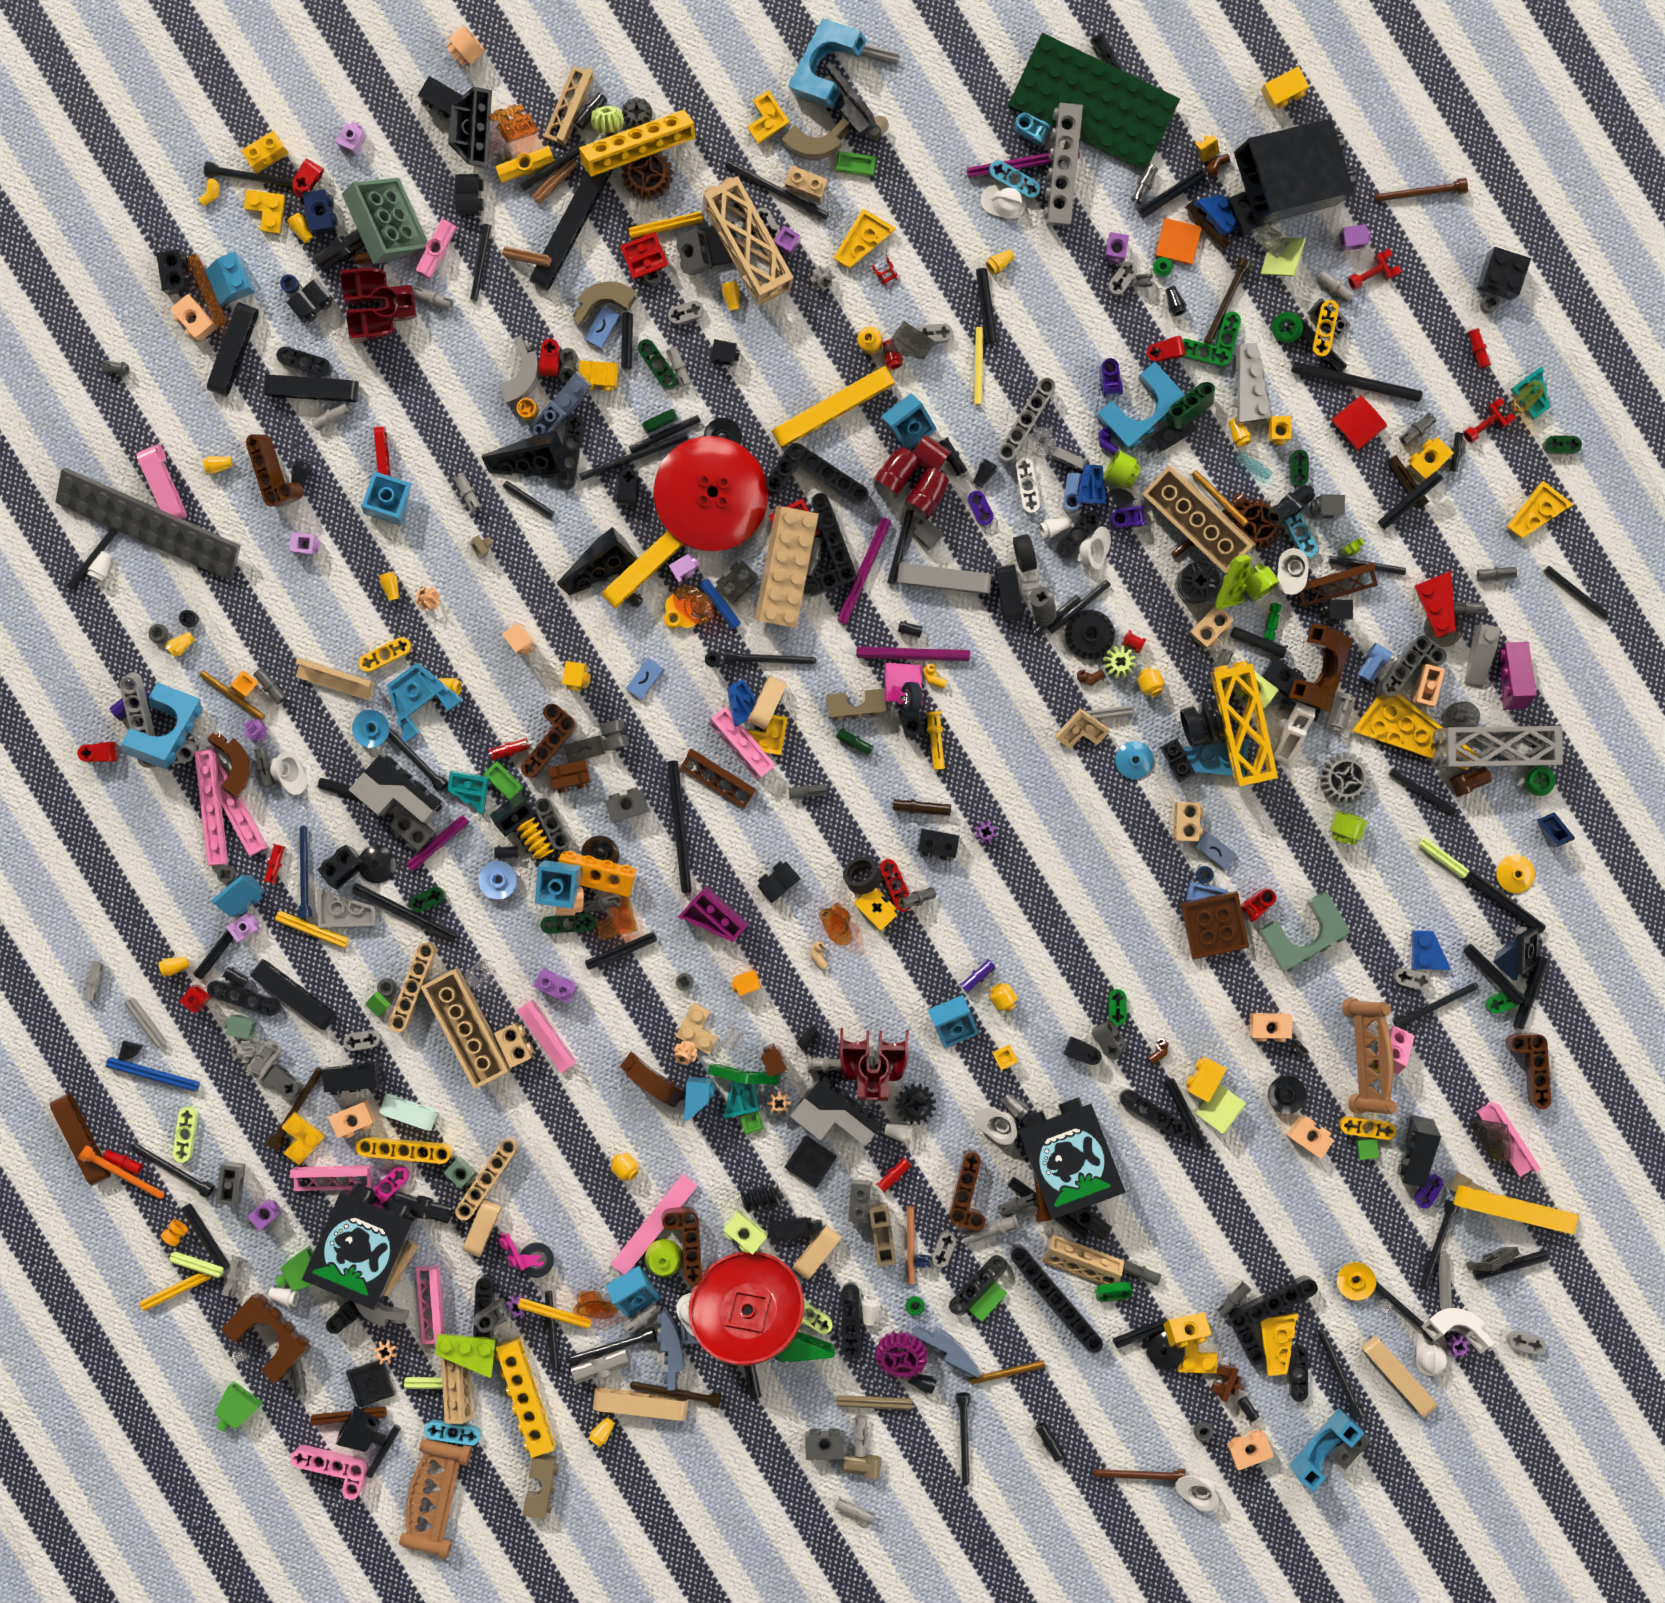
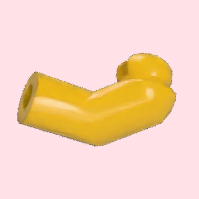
(212, 192)
(932, 678)

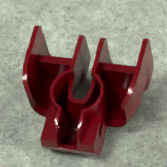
(371, 285)
(903, 463)
(873, 1084)

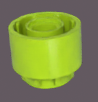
(1122, 470)
(1260, 582)
(1347, 828)

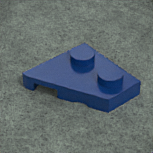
(1218, 213)
(1092, 486)
(741, 701)
(1427, 952)

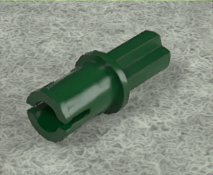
(854, 742)

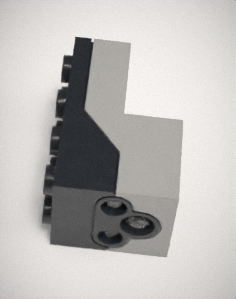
(386, 784)
(826, 1105)

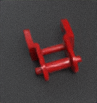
(879, 274)

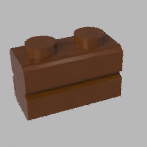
(570, 775)
(773, 1059)

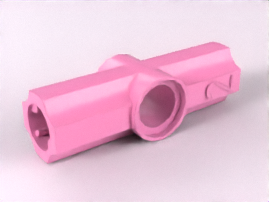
(441, 237)

